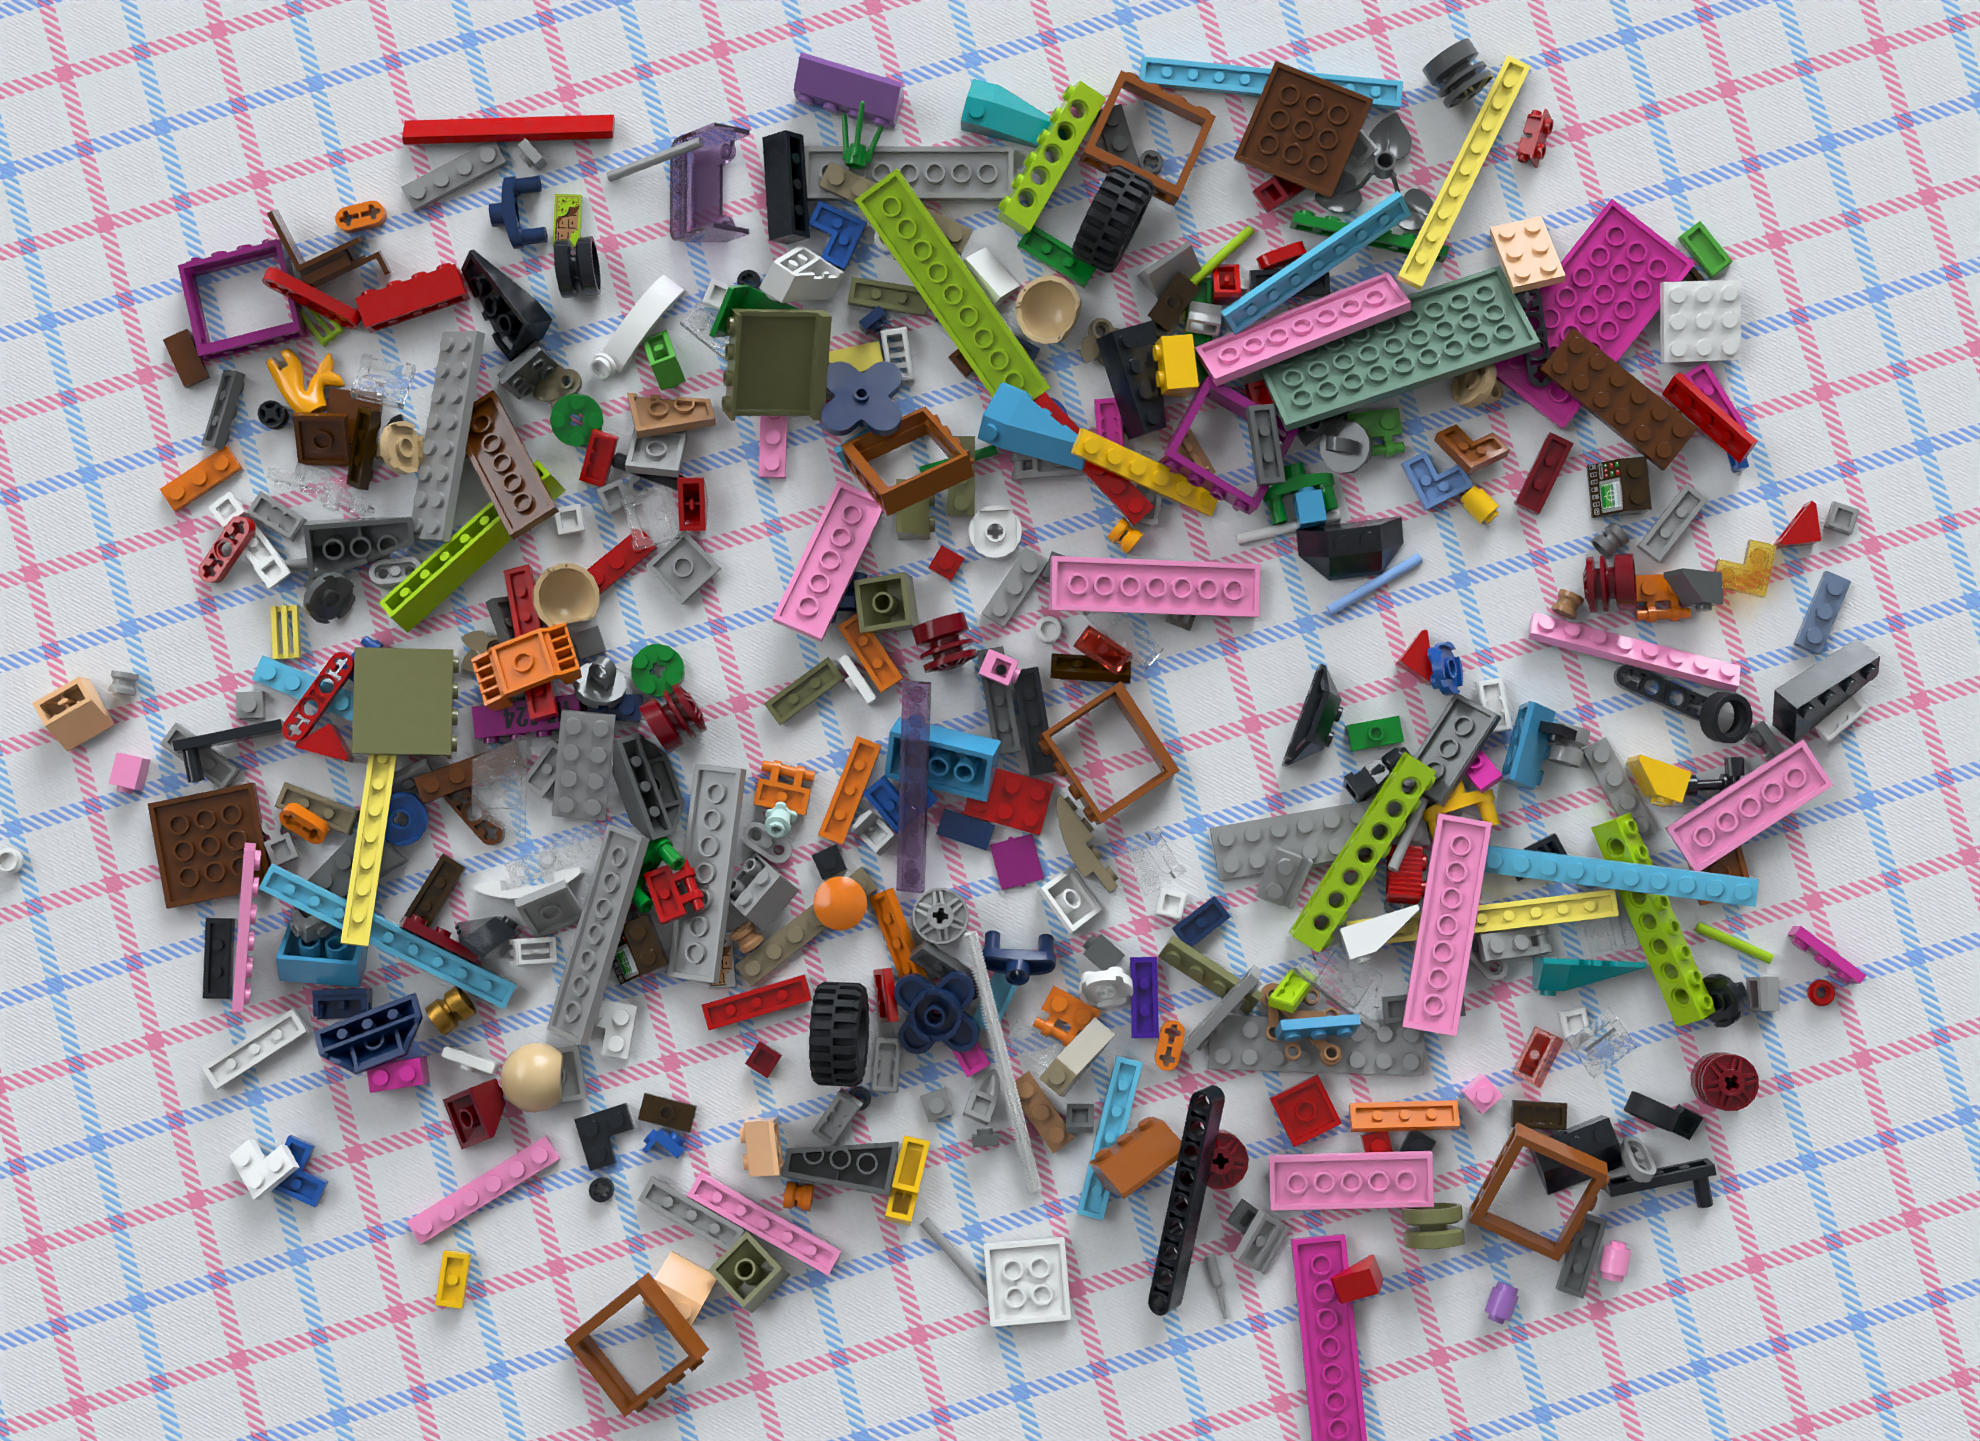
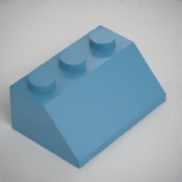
(1527, 747)
(320, 960)

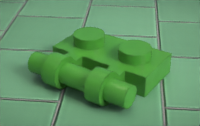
(1381, 425)

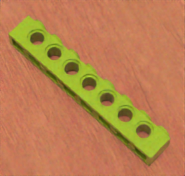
(1361, 837)
(1656, 927)

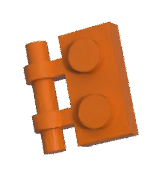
(1656, 589)
(771, 791)
(1068, 1009)

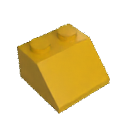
(1176, 365)
(1659, 780)

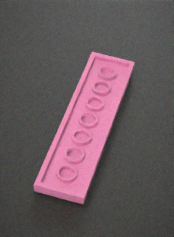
(1302, 328)
(1154, 586)
(1447, 924)

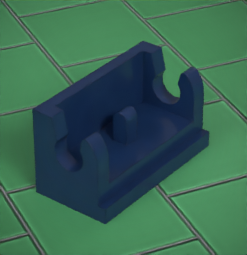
(341, 1002)

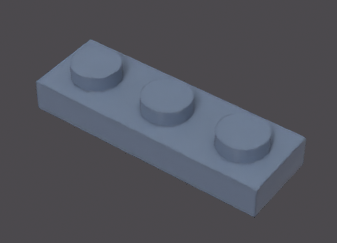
(1822, 612)

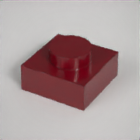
(763, 1059)

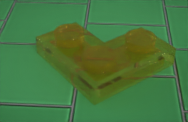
(1754, 573)

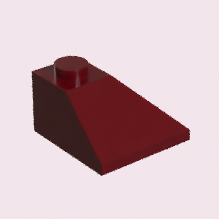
(476, 1112)

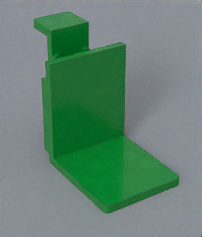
(742, 298)

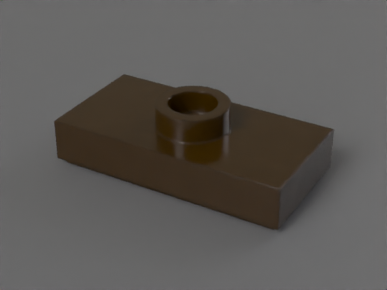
(1174, 301)
(667, 1112)
(1539, 1114)

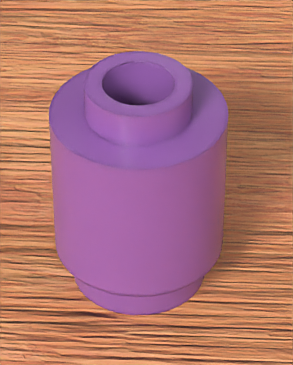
(1501, 1302)

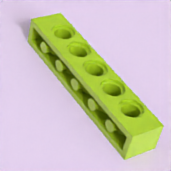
(1088, 104)

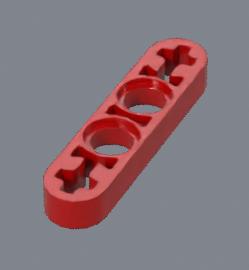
(311, 298)
(315, 693)

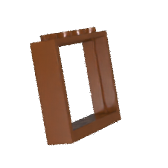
(1176, 104)
(919, 487)
(1144, 732)
(1557, 1151)
(607, 1374)

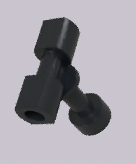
(1733, 770)

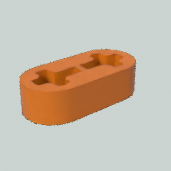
(360, 210)
(304, 823)
(1176, 1045)

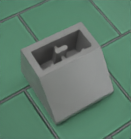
(760, 891)

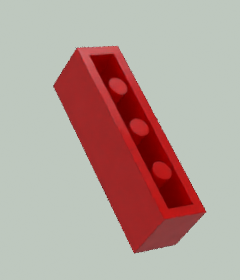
(412, 297)

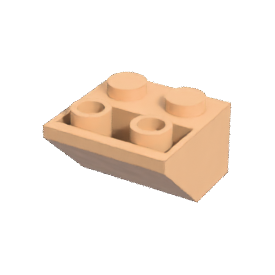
(74, 713)

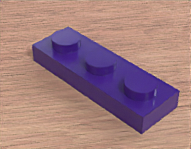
(1144, 998)

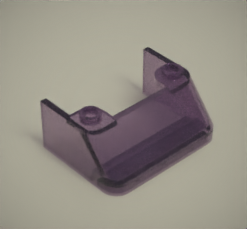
(698, 186)

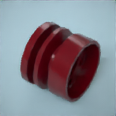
(1611, 583)
(944, 642)
(673, 718)
(1712, 1090)
(1236, 1162)

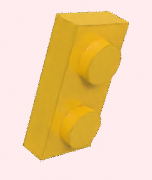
(453, 1279)

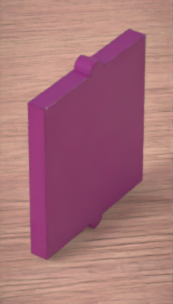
(1016, 861)

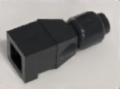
(1372, 775)

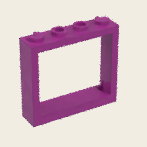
(246, 342)
(1201, 477)

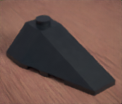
(511, 310)
(488, 936)

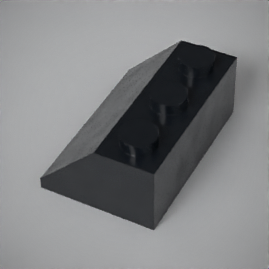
(1592, 1137)

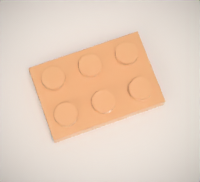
(1527, 254)

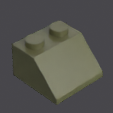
(915, 520)
(886, 603)
(749, 1272)

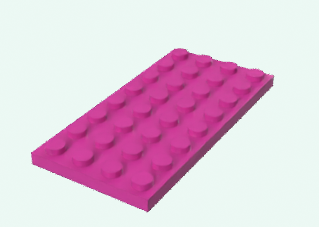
(1605, 296)

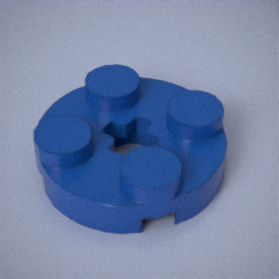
(1446, 668)
(416, 823)

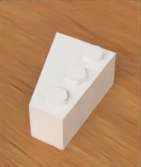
(801, 277)

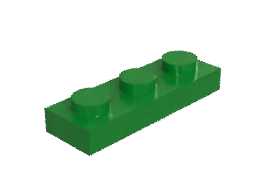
(1056, 256)

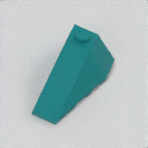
(1002, 115)
(1566, 974)

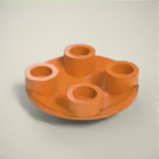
(840, 903)

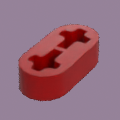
(1281, 256)

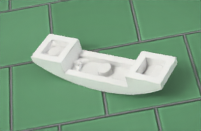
(641, 321)
(259, 550)
(498, 888)

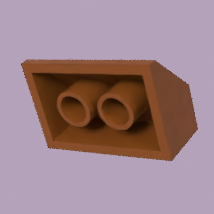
(1136, 1157)

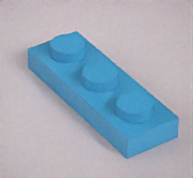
(1317, 1027)

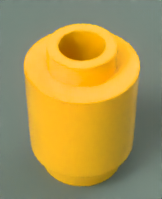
(1480, 505)

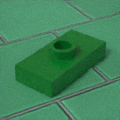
(1374, 733)

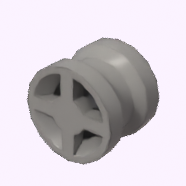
(123, 683)

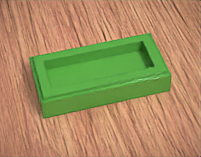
(1705, 250)

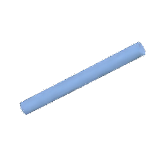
(1374, 584)

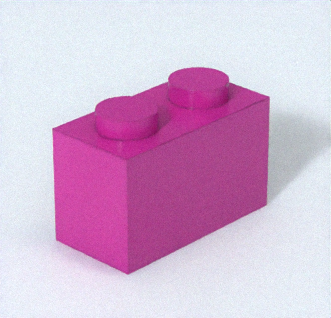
(399, 1074)

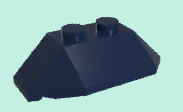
(371, 1036)

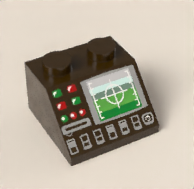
(1619, 487)
(638, 950)

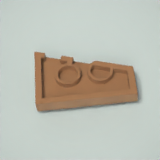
(663, 416)

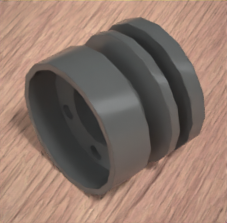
(1459, 75)

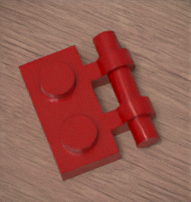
(666, 894)

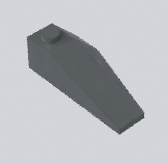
(352, 542)

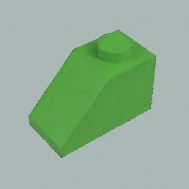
(664, 360)

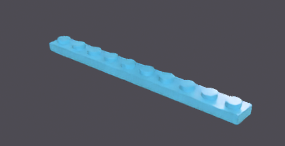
(1251, 80)
(1622, 875)
(391, 937)

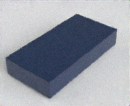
(965, 829)

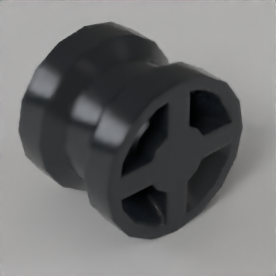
(269, 410)

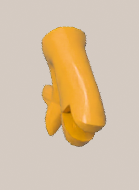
(291, 382)

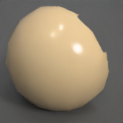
(1048, 309)
(565, 594)
(533, 1077)

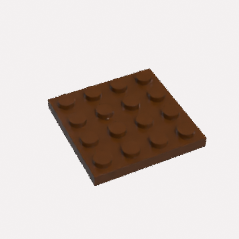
(1303, 129)
(203, 843)

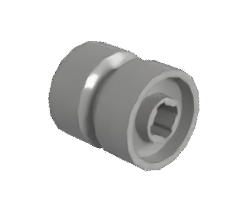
(1569, 752)

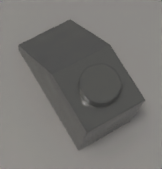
(1696, 587)

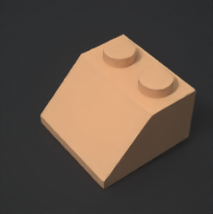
(762, 1147)
(685, 1285)

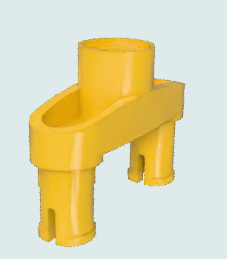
(1461, 799)

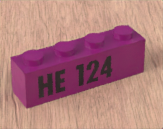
(515, 720)

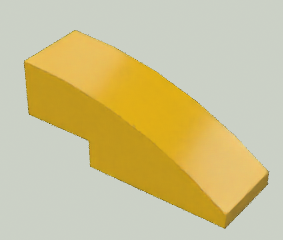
(907, 1180)

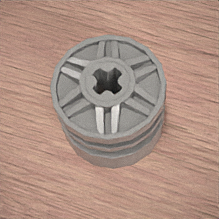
(953, 906)

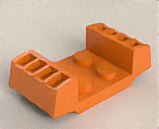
(525, 664)

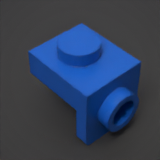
(671, 1142)

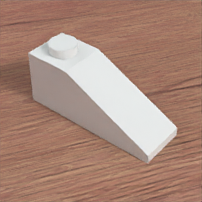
(1369, 936)

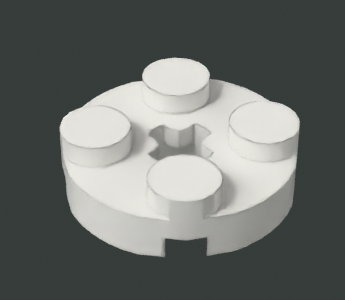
(983, 522)
(1105, 987)

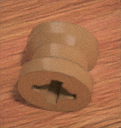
(1567, 604)
(746, 936)

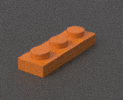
(201, 478)
(870, 654)

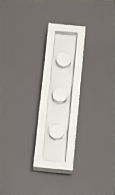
(255, 1048)

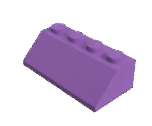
(844, 87)

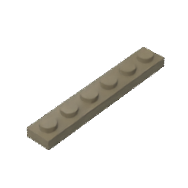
(850, 186)
(791, 938)

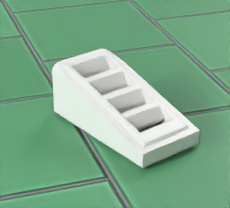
(897, 331)

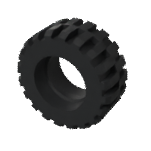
(1112, 218)
(839, 1034)

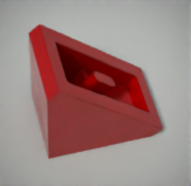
(1226, 284)
(692, 504)
(1803, 528)
(1416, 659)
(326, 742)
(1358, 1280)

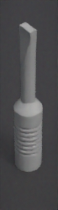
(1216, 1280)

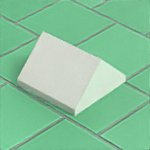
(991, 276)
(1070, 900)

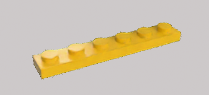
(1142, 471)

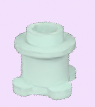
(779, 820)

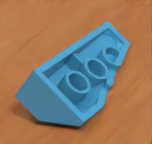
(1025, 428)

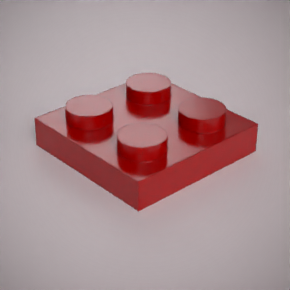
(1305, 1110)

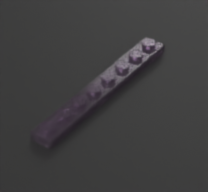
(913, 786)

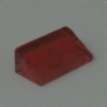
(1103, 650)
(1537, 1057)

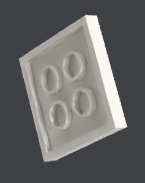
(1700, 321)
(1027, 1281)

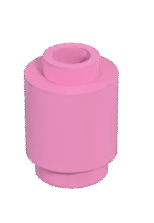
(1615, 1261)

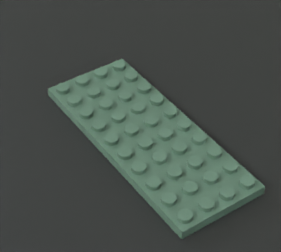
(1441, 337)

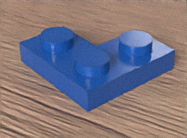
(844, 232)
(886, 800)
(301, 1183)

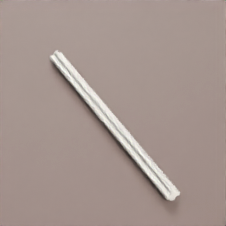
(1003, 1063)

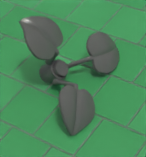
(1393, 144)

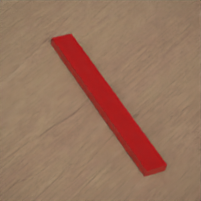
(508, 129)

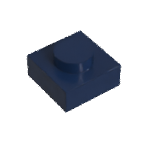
(873, 321)

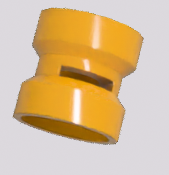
(1129, 540)

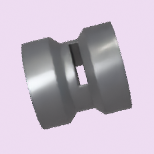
(1610, 540)

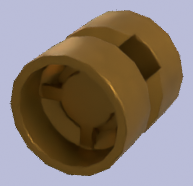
(449, 1011)

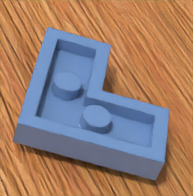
(1433, 487)

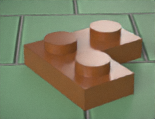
(1468, 453)

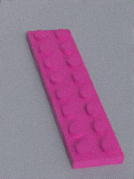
(1328, 1340)

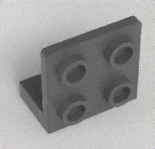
(527, 370)

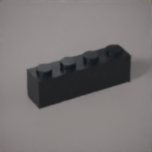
(786, 187)

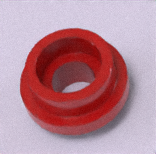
(1829, 992)

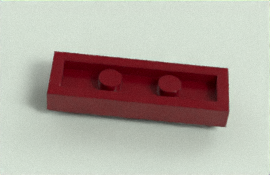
(1543, 473)
(438, 936)

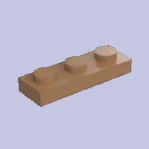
(1042, 1113)

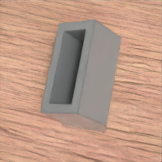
(1203, 318)
(1762, 993)

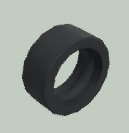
(1742, 717)
(1651, 1111)

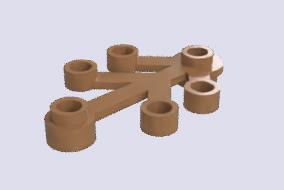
(1321, 1045)

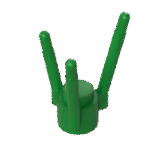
(856, 155)

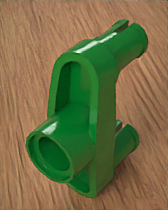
(1296, 479)
(656, 852)

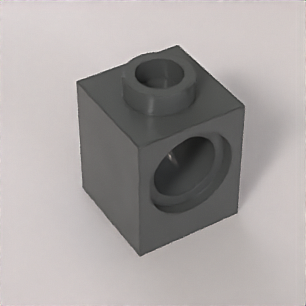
(1102, 952)

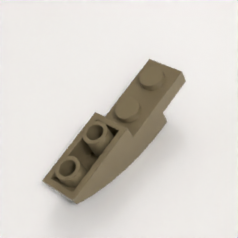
(1075, 835)

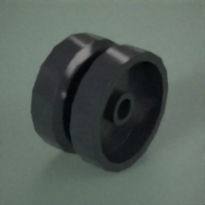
(577, 266)

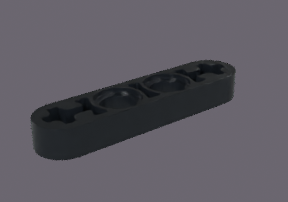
(1541, 334)
(1664, 689)

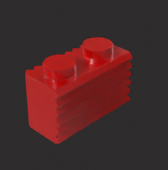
(1407, 883)

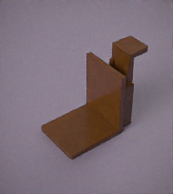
(327, 265)

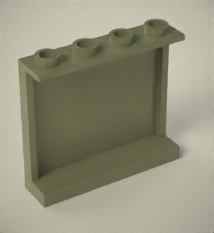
(776, 362)
(404, 702)

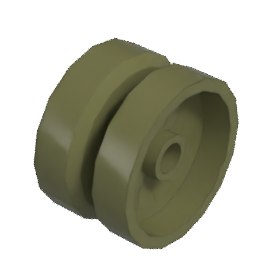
(1433, 1227)

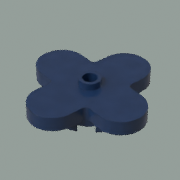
(862, 399)
(926, 1027)

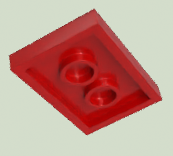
(1013, 802)

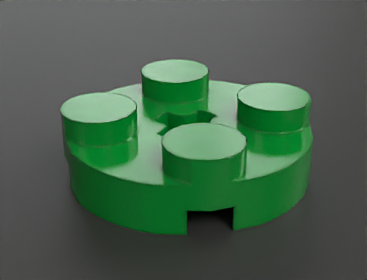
(560, 419)
(644, 663)

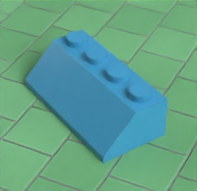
(957, 761)

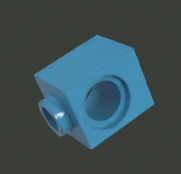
(1309, 508)

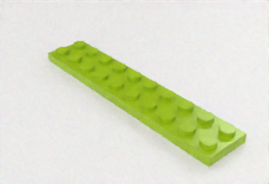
(949, 286)

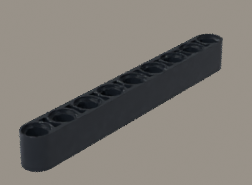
(1194, 1192)

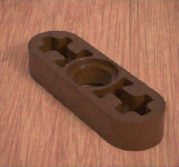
(482, 832)

